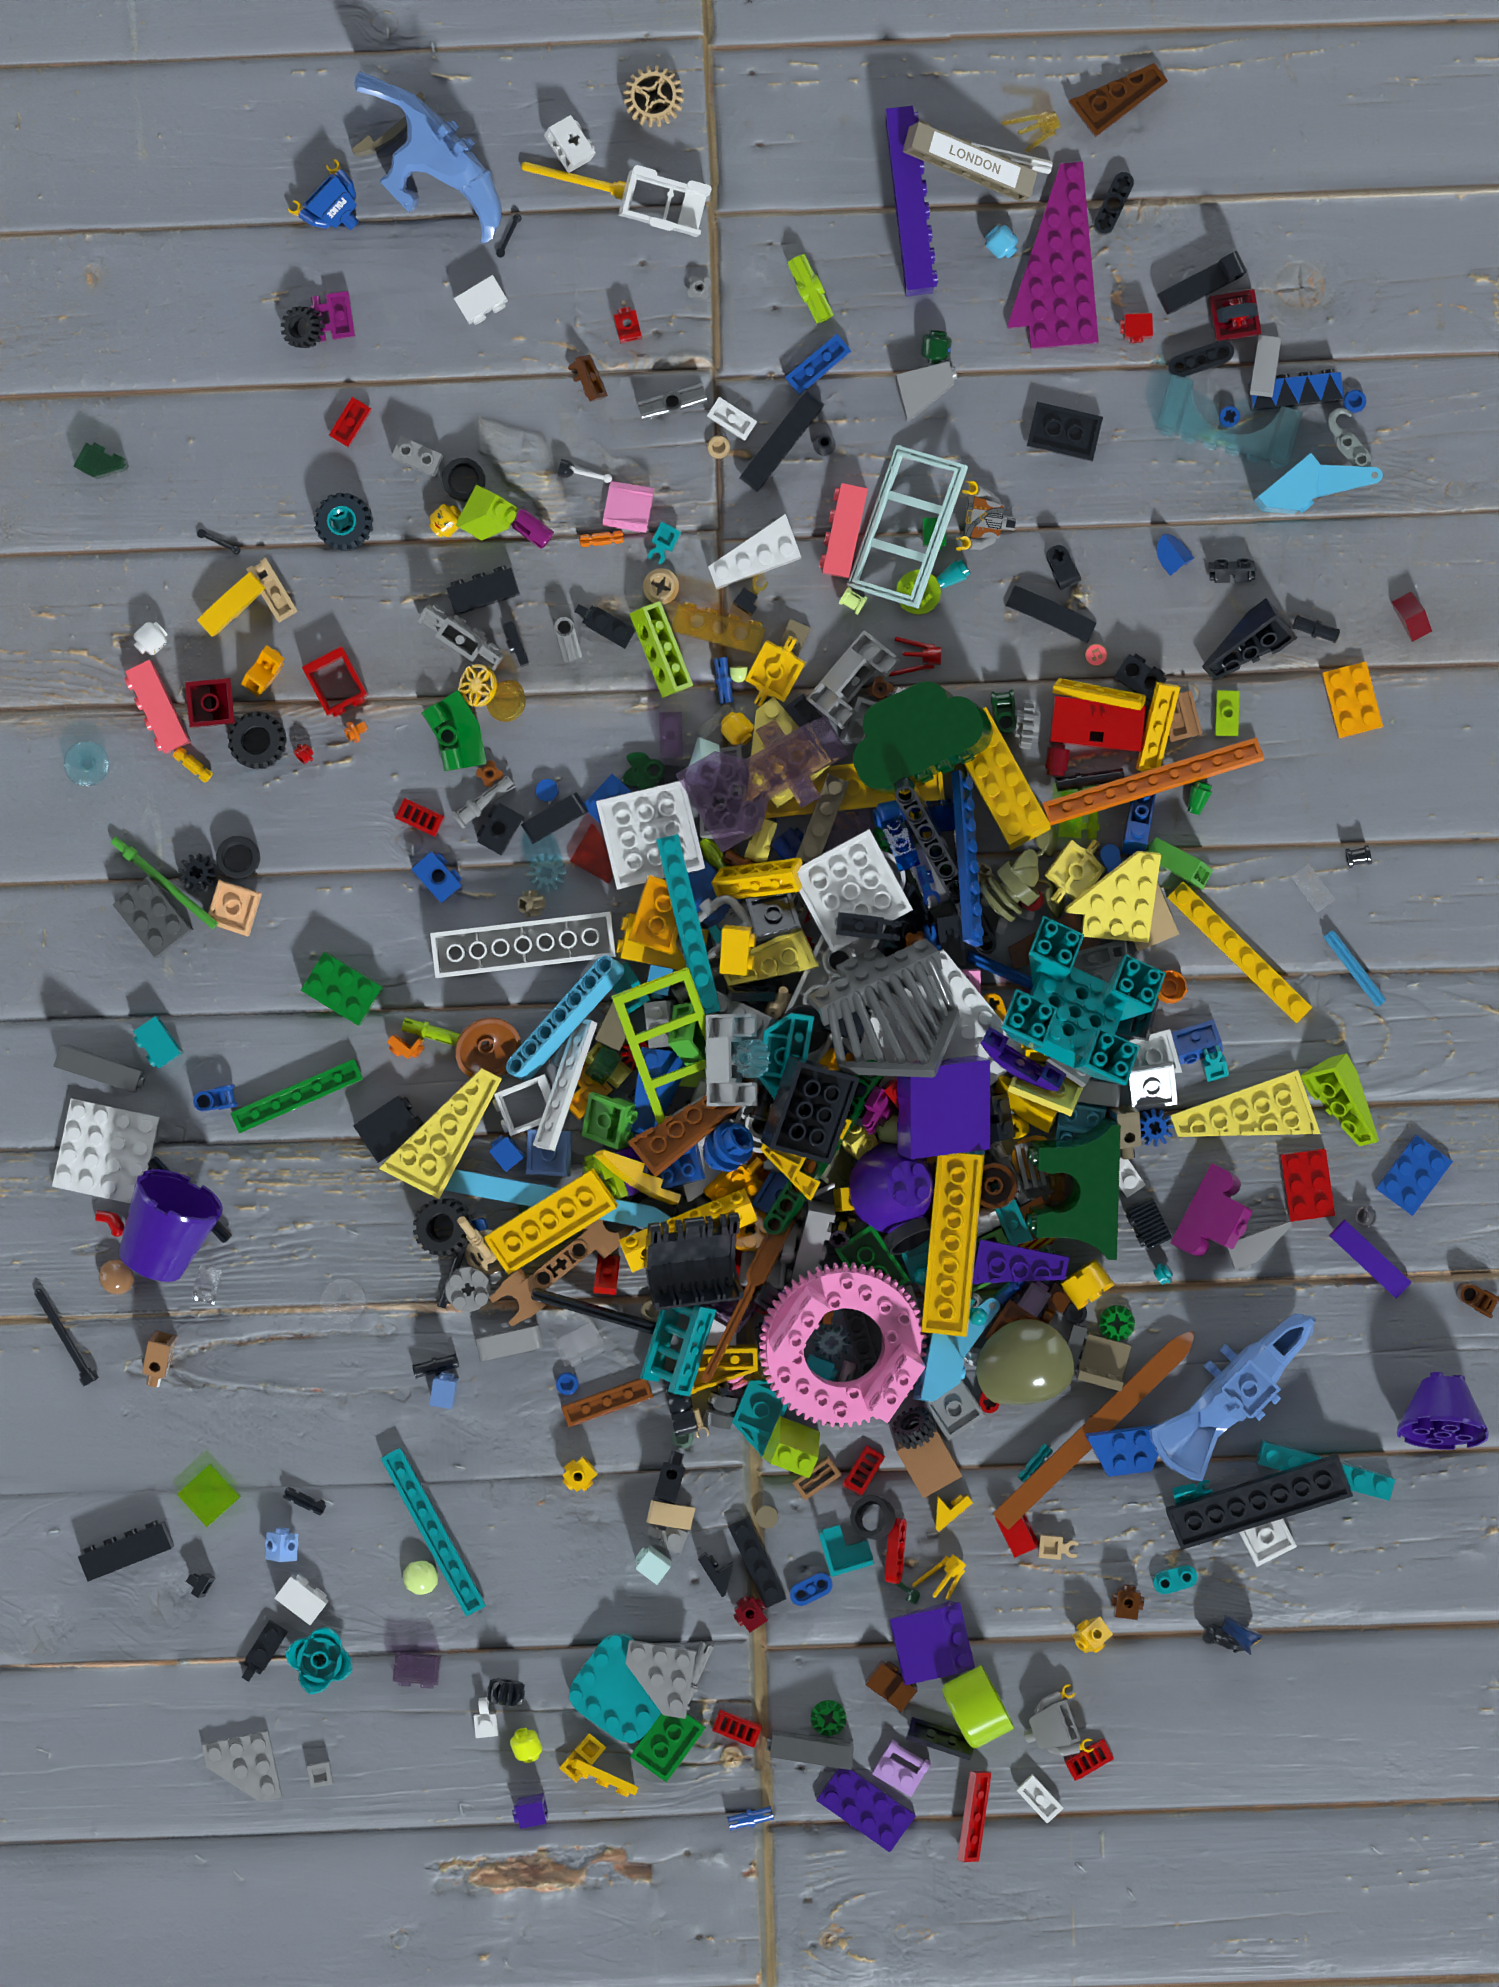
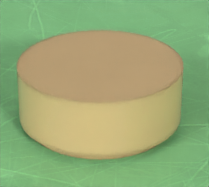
(718, 447)

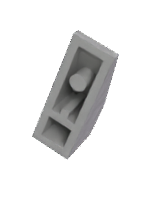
(1255, 1245)

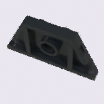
(911, 922)

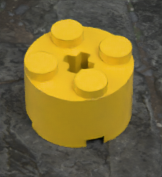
(1087, 1283)

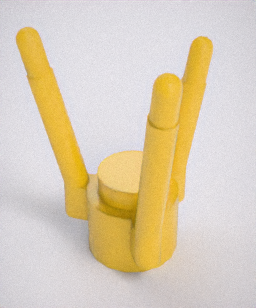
(953, 1567)

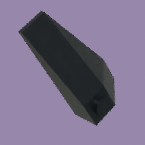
(1255, 635)

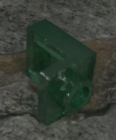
(603, 1065)

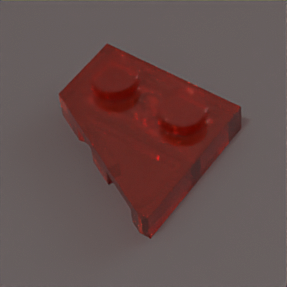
(593, 855)

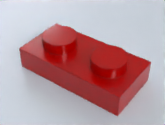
(350, 422)
(607, 1274)

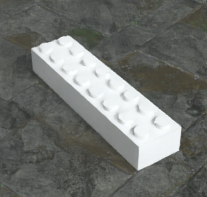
(523, 944)

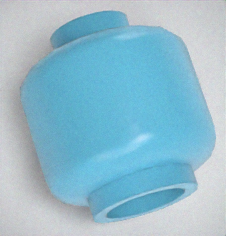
(1001, 241)

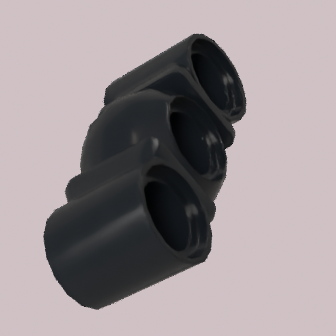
(681, 1410)

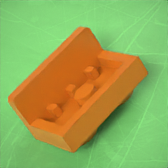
(400, 1047)

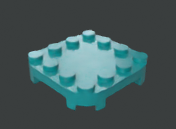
(611, 1694)

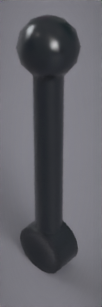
(516, 219)
(202, 534)

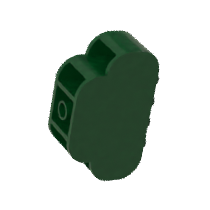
(919, 736)

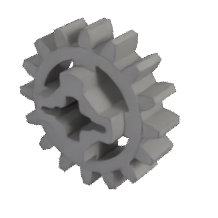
(1027, 724)

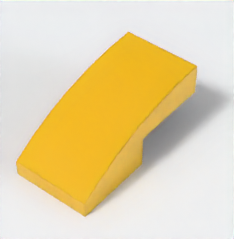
(587, 1751)

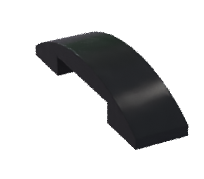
(1051, 613)

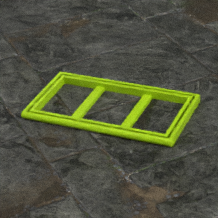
(633, 1039)

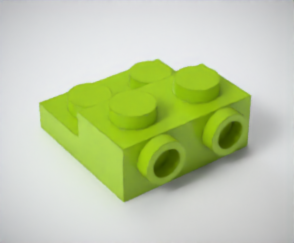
(611, 1181)

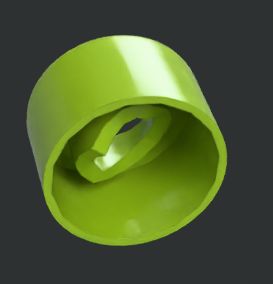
(977, 1707)

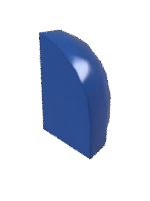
(1172, 553)

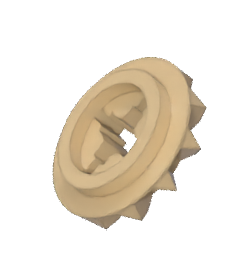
(657, 576)

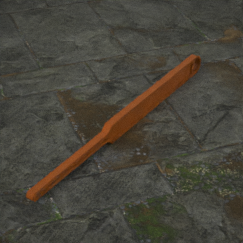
(756, 1275)

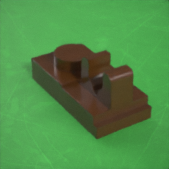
(589, 377)

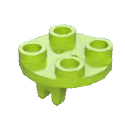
(930, 597)

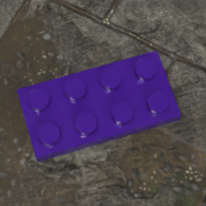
(866, 1808)

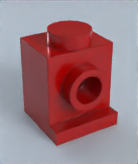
(629, 333)

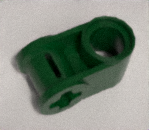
(1003, 709)

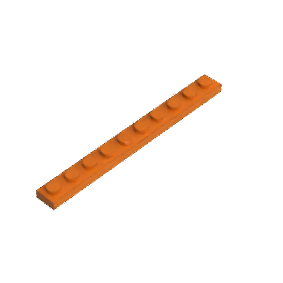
(1153, 781)

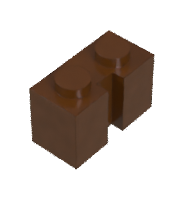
(890, 1685)

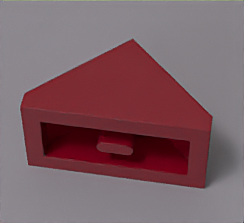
(1412, 616)

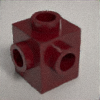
(754, 1620)

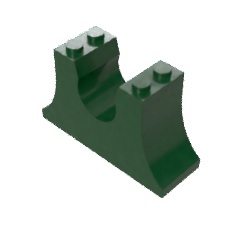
(1093, 1204)

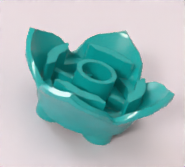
(315, 1676)

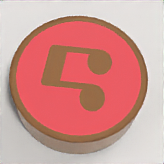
(1096, 655)

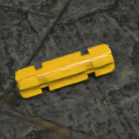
(192, 764)

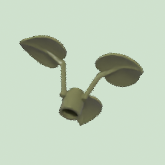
(1027, 869)

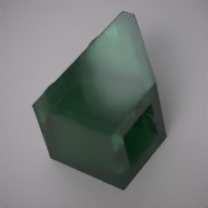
(97, 463)

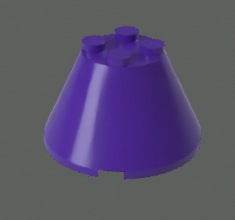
(890, 1188)
(1443, 1415)

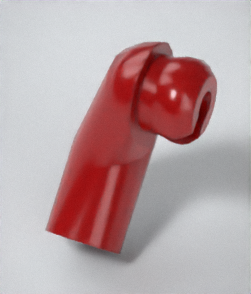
(113, 1221)

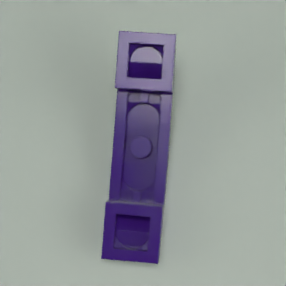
(1020, 1065)

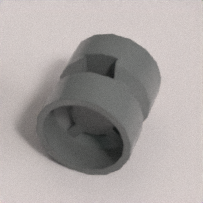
(720, 1410)

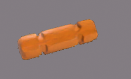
(599, 539)

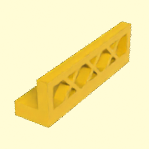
(762, 879)

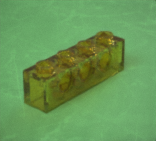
(683, 626)

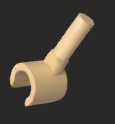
(700, 1425)

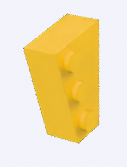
(736, 1362)

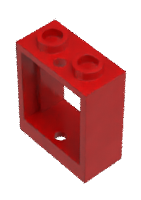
(324, 661)

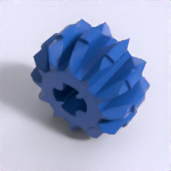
(1161, 1124)

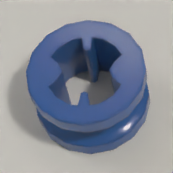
(1223, 413)

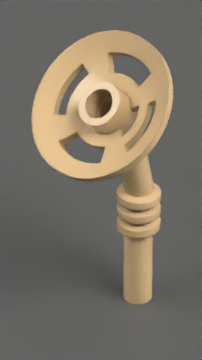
(478, 1245)

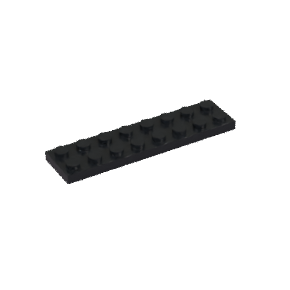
(1259, 1501)

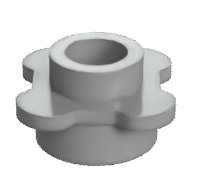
(695, 282)

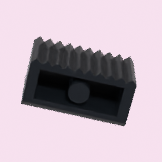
(1148, 1223)

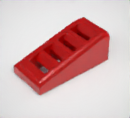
(437, 823)
(853, 1487)
(739, 1720)
(1092, 1766)

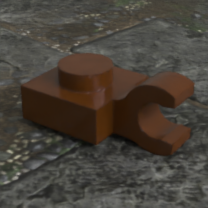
(1057, 1302)

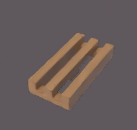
(832, 1466)

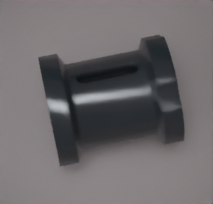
(1358, 856)

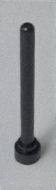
(86, 1374)

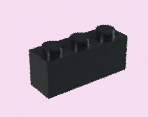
(483, 590)

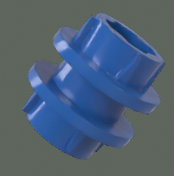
(728, 1147)

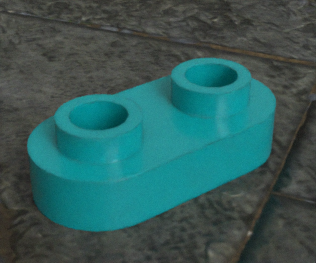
(1174, 1576)

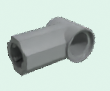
(568, 642)

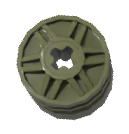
(1008, 893)

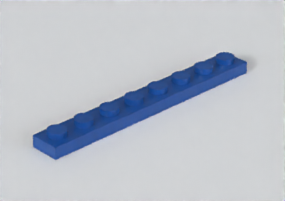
(967, 858)

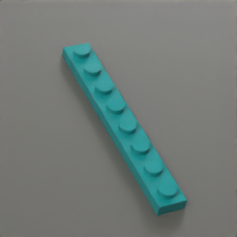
(687, 920)
(433, 1531)

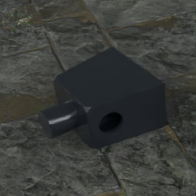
(667, 1489)

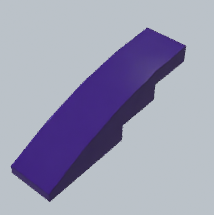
(1370, 1259)

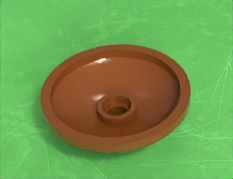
(493, 1056)

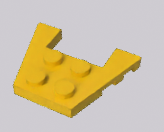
(791, 1166)

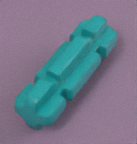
(1035, 1462)

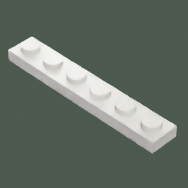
(564, 1085)

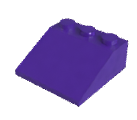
(932, 1643)

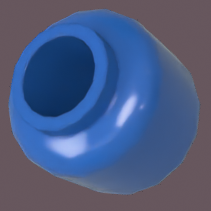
(886, 811)

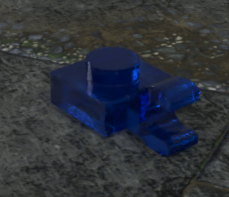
(925, 879)

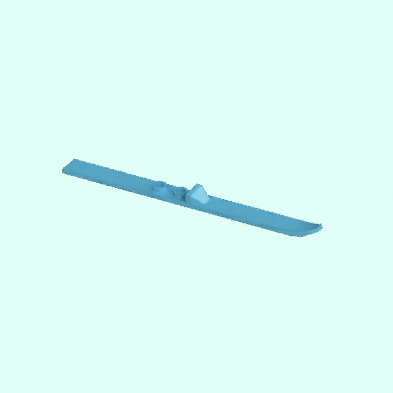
(530, 1194)

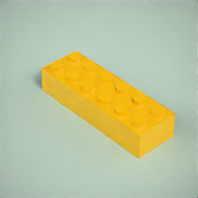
(1007, 792)

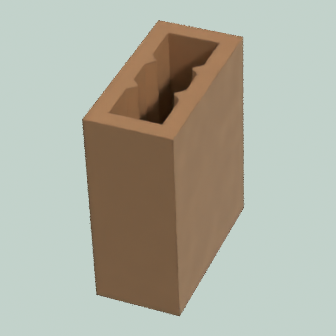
(930, 1465)

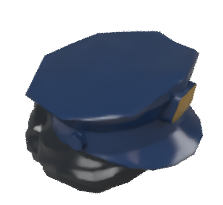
(1232, 1635)

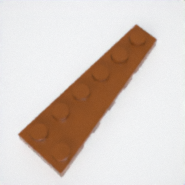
(677, 1134)

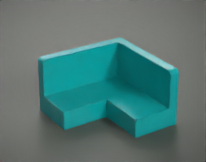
(627, 982)
(843, 1557)

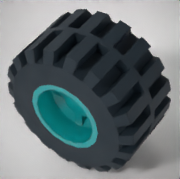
(343, 521)

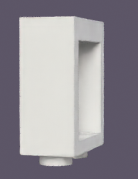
(500, 1105)

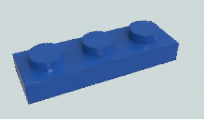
(818, 364)

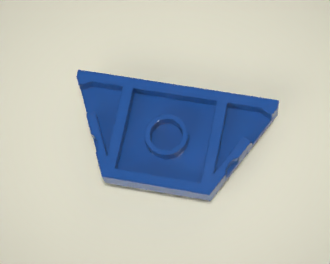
(1124, 1450)

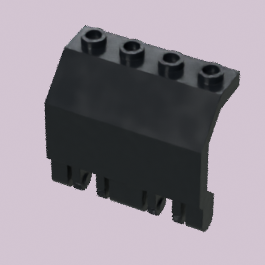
(692, 1262)

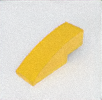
(231, 604)
(1030, 1111)

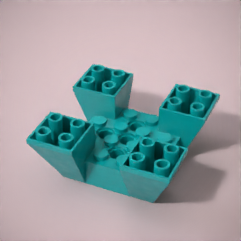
(1077, 1014)

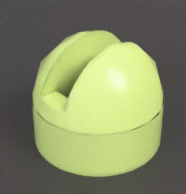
(738, 673)

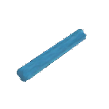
(1354, 968)

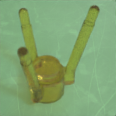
(1047, 123)

